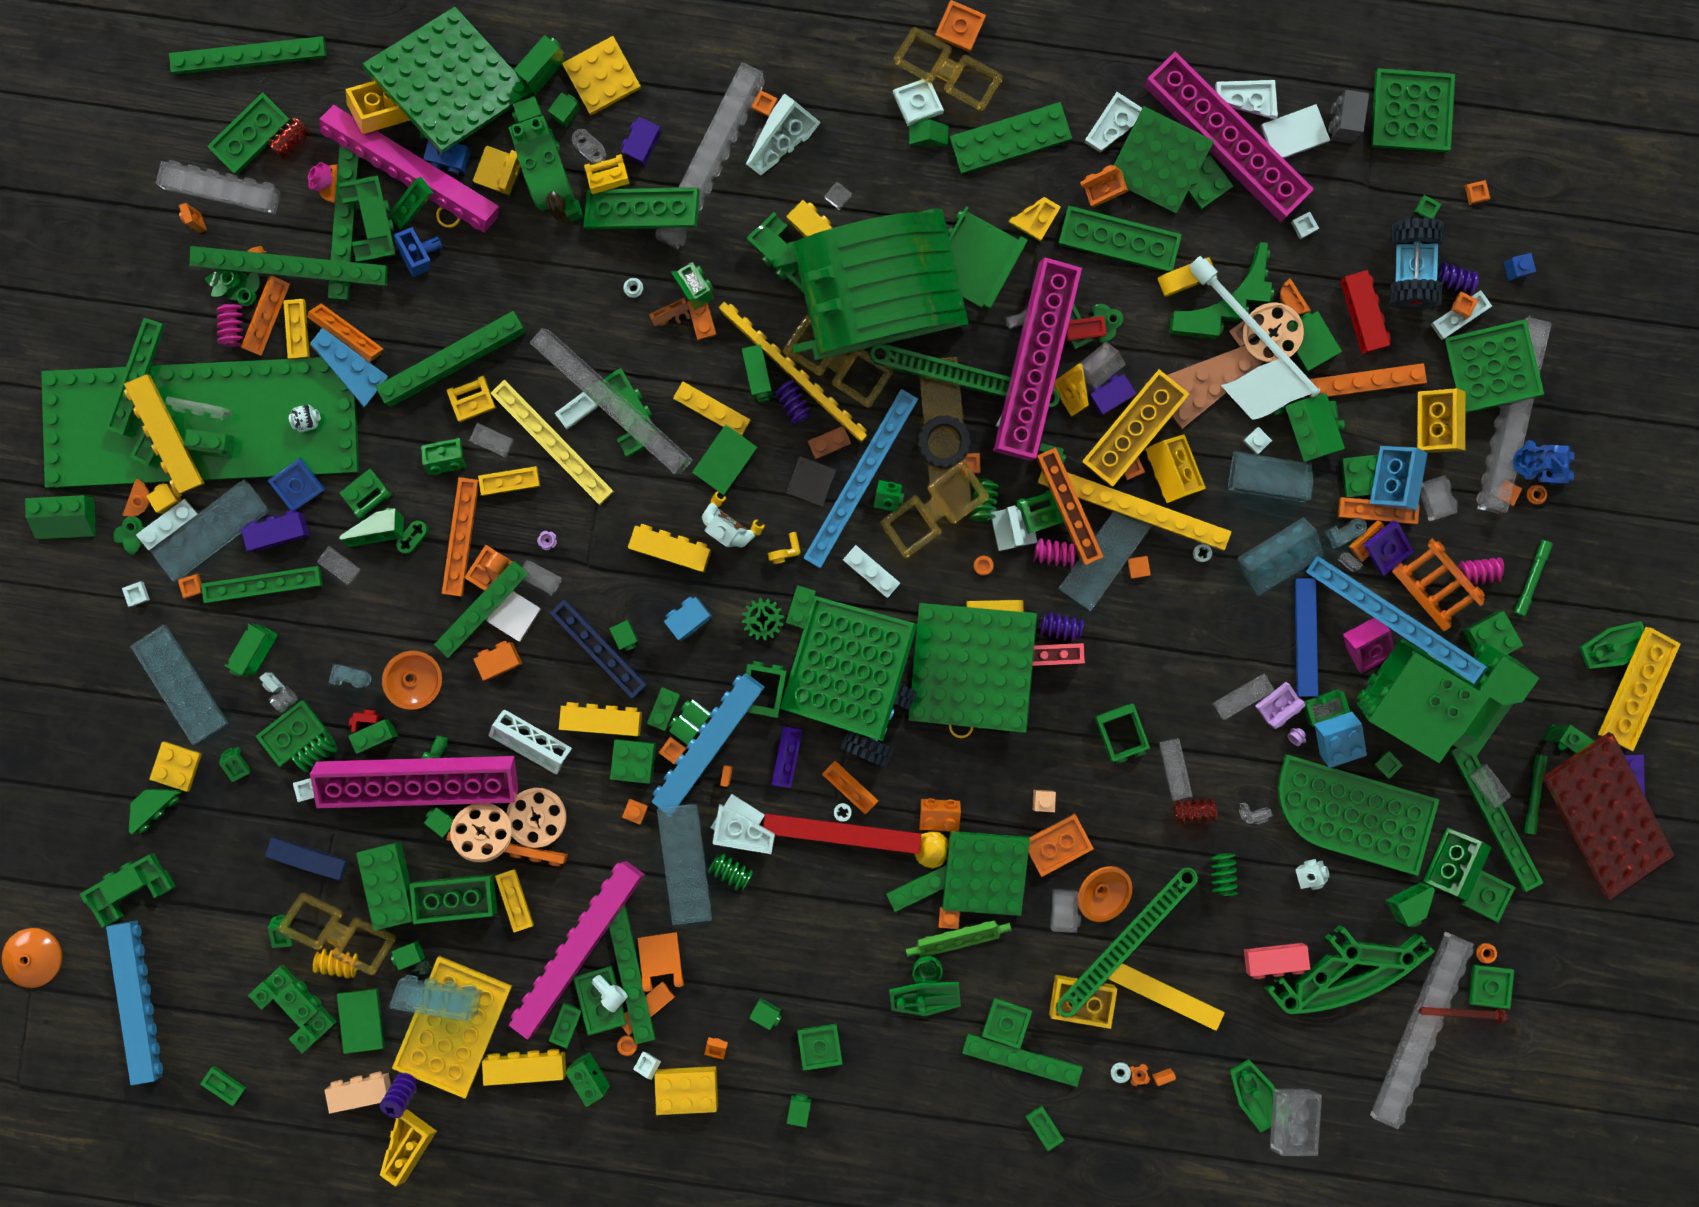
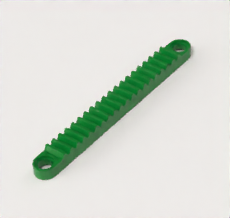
(945, 371)
(1126, 942)

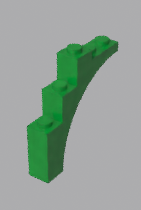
(1207, 321)

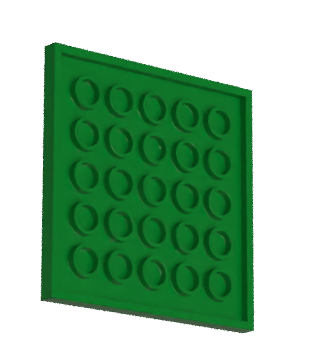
(447, 79)
(848, 667)
(973, 667)

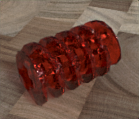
(288, 136)
(1195, 810)

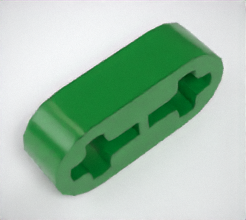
(416, 540)

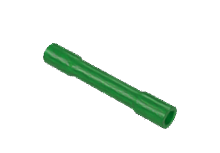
(1540, 559)
(1538, 772)

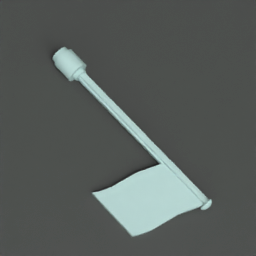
(1267, 385)

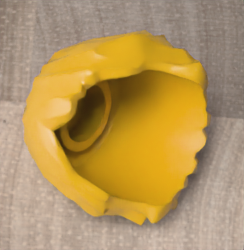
(933, 850)

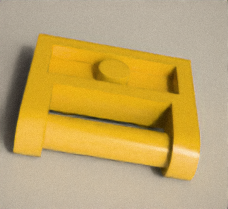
(609, 178)
(474, 404)

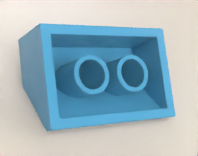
(1398, 477)

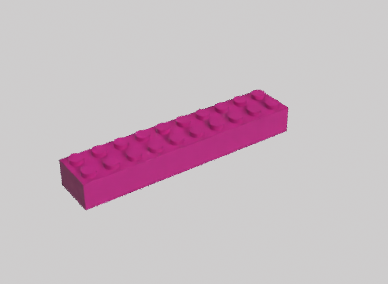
(1235, 141)
(1037, 359)
(414, 782)

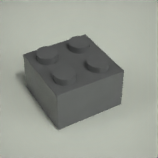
(1348, 116)

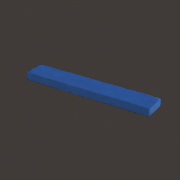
(1306, 637)

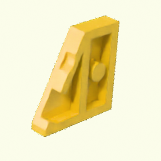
(1036, 218)
(1072, 389)

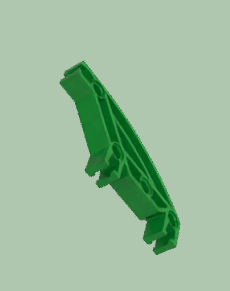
(1385, 969)

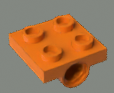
(487, 567)

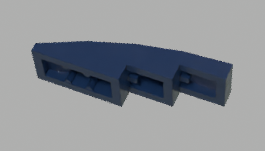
(306, 858)

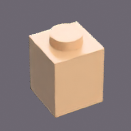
(1044, 800)

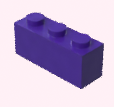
(275, 531)

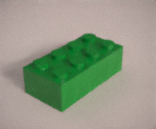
(386, 885)
(453, 898)

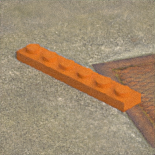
(1371, 380)
(460, 536)
(535, 854)

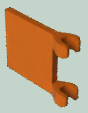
(660, 957)

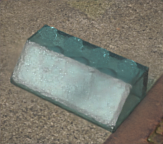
(1271, 477)
(1281, 556)
(436, 998)

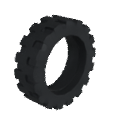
(951, 422)

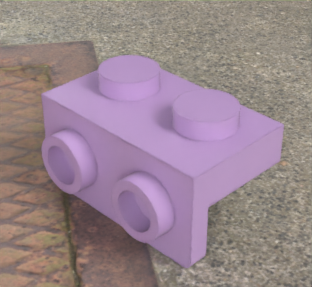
(1280, 706)

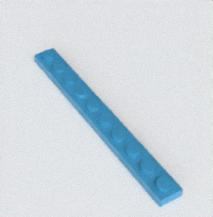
(860, 478)
(1397, 620)

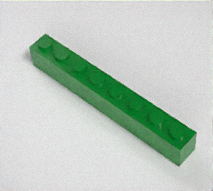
(451, 359)

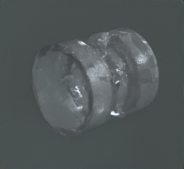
(283, 699)

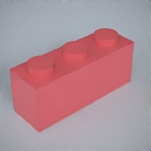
(1058, 654)
(1277, 960)

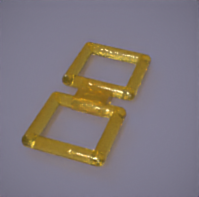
(948, 69)
(840, 365)
(934, 509)
(336, 934)

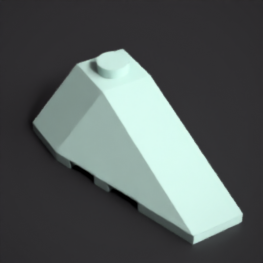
(783, 131)

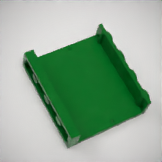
(982, 257)

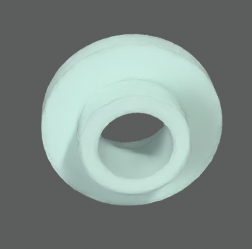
(630, 282)
(1120, 1078)

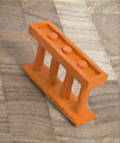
(1431, 602)

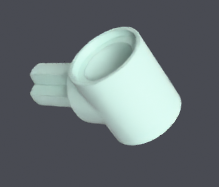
(611, 996)

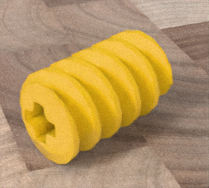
(327, 964)

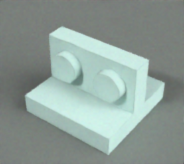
(1011, 529)

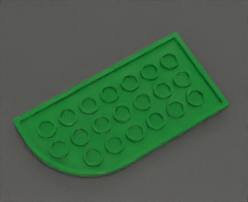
(1356, 814)

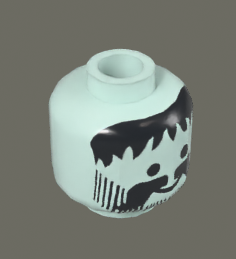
(304, 418)

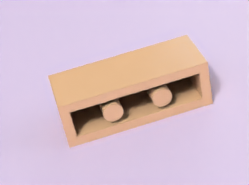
(357, 1092)

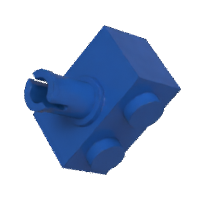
(453, 159)
(414, 252)

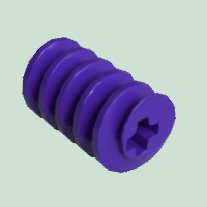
(1458, 278)
(793, 403)
(1061, 627)
(399, 1095)

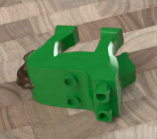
(544, 169)

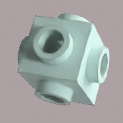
(1312, 874)

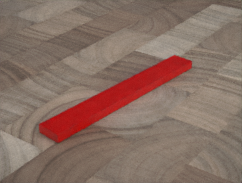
(843, 833)

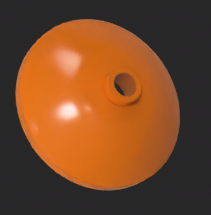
(421, 688)
(1104, 894)
(43, 957)

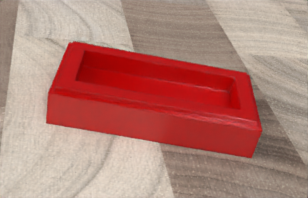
(1086, 328)

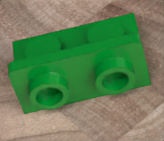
(443, 456)

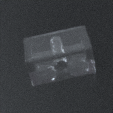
(1102, 364)
(1438, 498)
(1065, 911)

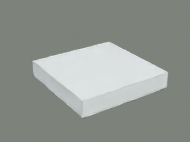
(514, 616)

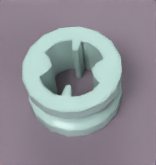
(1196, 550)
(844, 806)

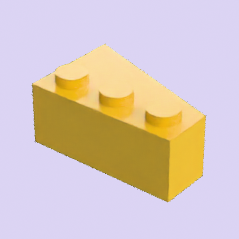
(406, 1147)

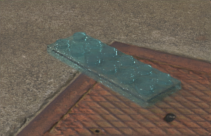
(209, 530)
(1117, 542)
(179, 684)
(684, 864)

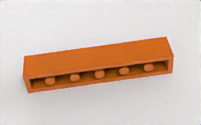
(1069, 506)

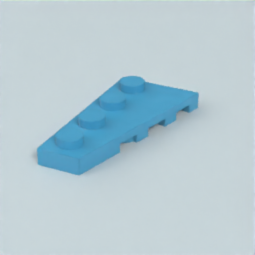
(349, 366)

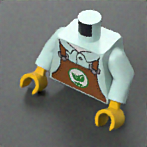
(725, 528)

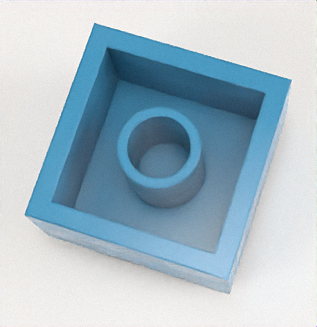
(687, 618)
(1340, 739)

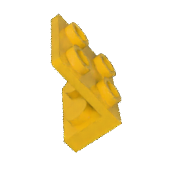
(497, 170)

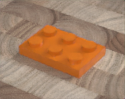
(1058, 845)

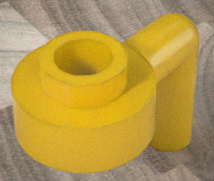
(780, 555)

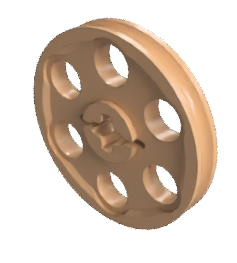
(1283, 333)
(546, 818)
(481, 823)

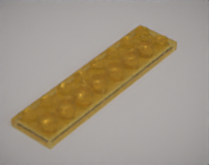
(944, 441)

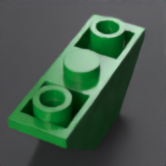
(150, 806)

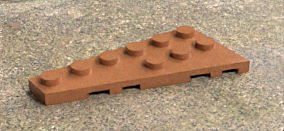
(1205, 380)

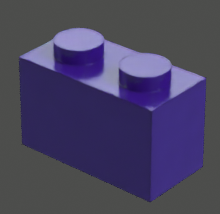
(641, 141)
(1112, 394)

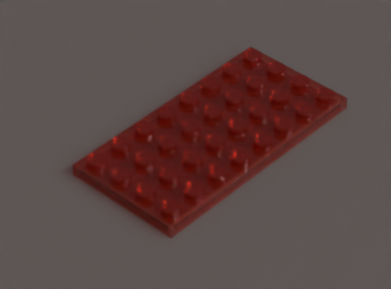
(1608, 815)

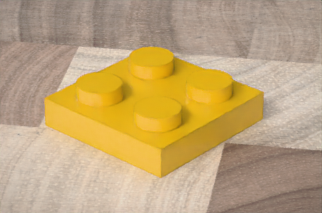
(175, 766)

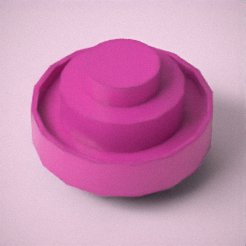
(319, 177)

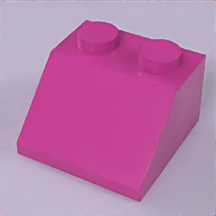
(1369, 644)

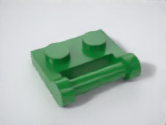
(362, 489)
(1040, 518)

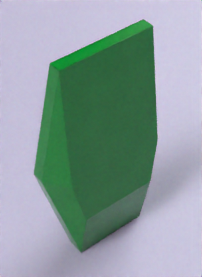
(1612, 646)
(925, 998)
(1253, 1094)

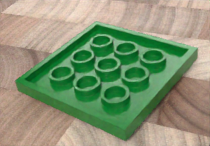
(1413, 110)
(1162, 159)
(1495, 366)
(985, 873)

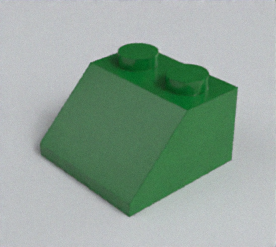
(1411, 904)

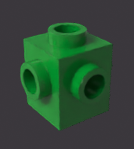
(888, 496)

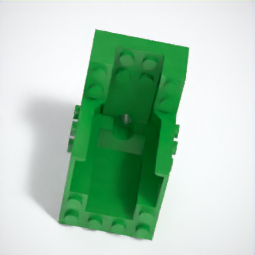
(1437, 707)

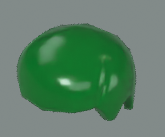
(927, 970)

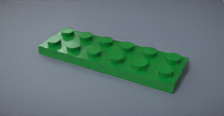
(1010, 138)
(642, 208)
(1119, 239)

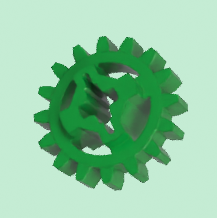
(754, 620)

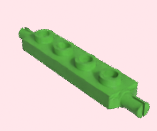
(958, 939)

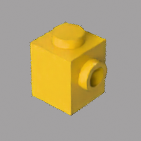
(164, 498)

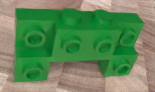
(373, 210)
(768, 242)
(622, 385)
(116, 886)
(297, 1003)

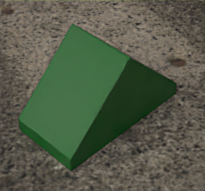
(928, 134)

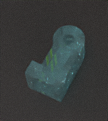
(1351, 530)
(356, 677)

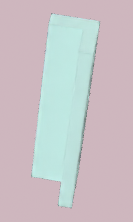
(527, 744)

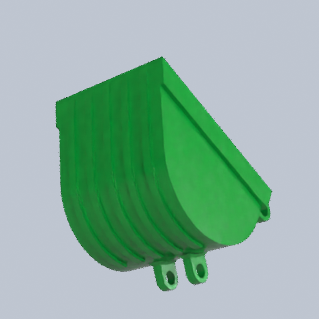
(877, 282)

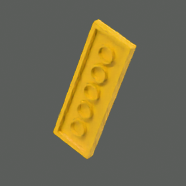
(1639, 688)

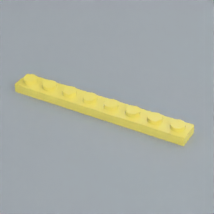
(552, 442)

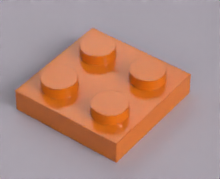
(960, 26)

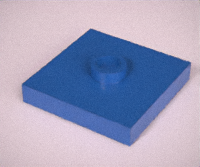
(296, 484)

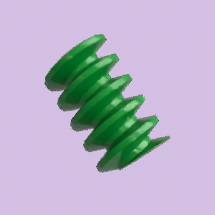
(982, 512)
(315, 753)
(730, 872)
(1223, 874)

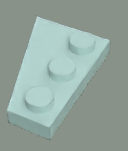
(1250, 96)
(1114, 122)
(741, 833)

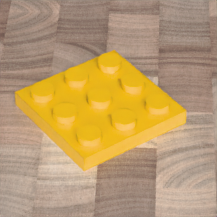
(601, 75)

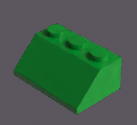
(1315, 427)
(61, 516)
(1457, 864)

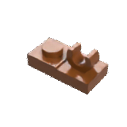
(666, 313)

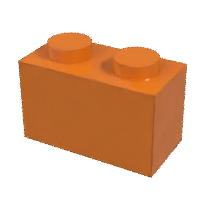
(497, 661)

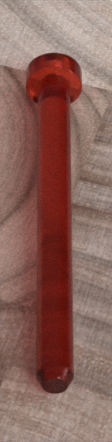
(1499, 1015)

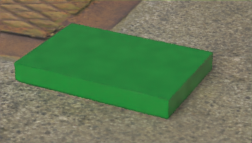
(725, 459)
(291, 733)
(595, 1015)
(360, 1020)

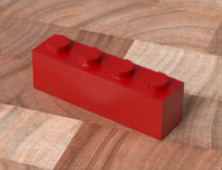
(1365, 312)

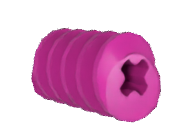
(228, 325)
(1055, 553)
(1482, 570)

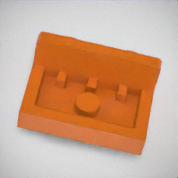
(1104, 185)
(940, 815)

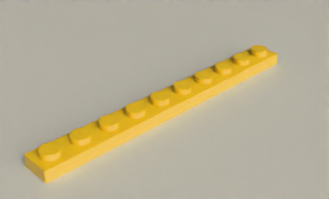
(787, 366)
(1147, 512)

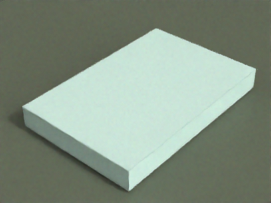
(1296, 132)

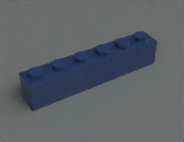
(599, 649)

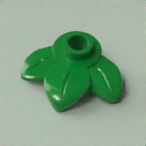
(221, 281)
(247, 285)
(1111, 327)
(128, 536)

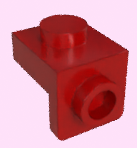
(368, 716)

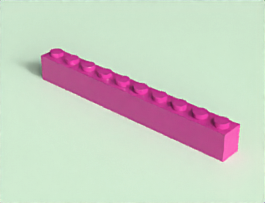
(406, 167)
(576, 950)

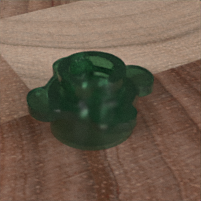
(422, 968)

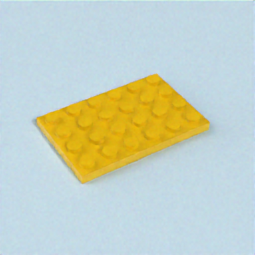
(448, 1049)

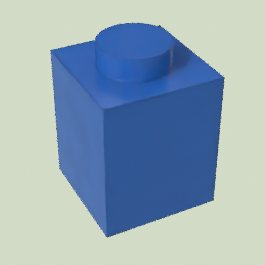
(1519, 267)

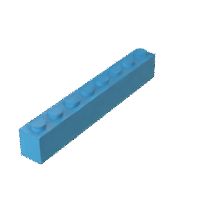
(708, 743)
(134, 1002)

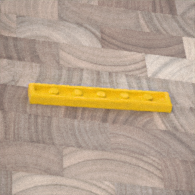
(1167, 996)

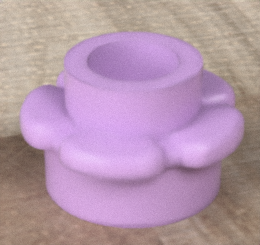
(542, 540)
(1297, 736)

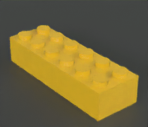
(1135, 428)

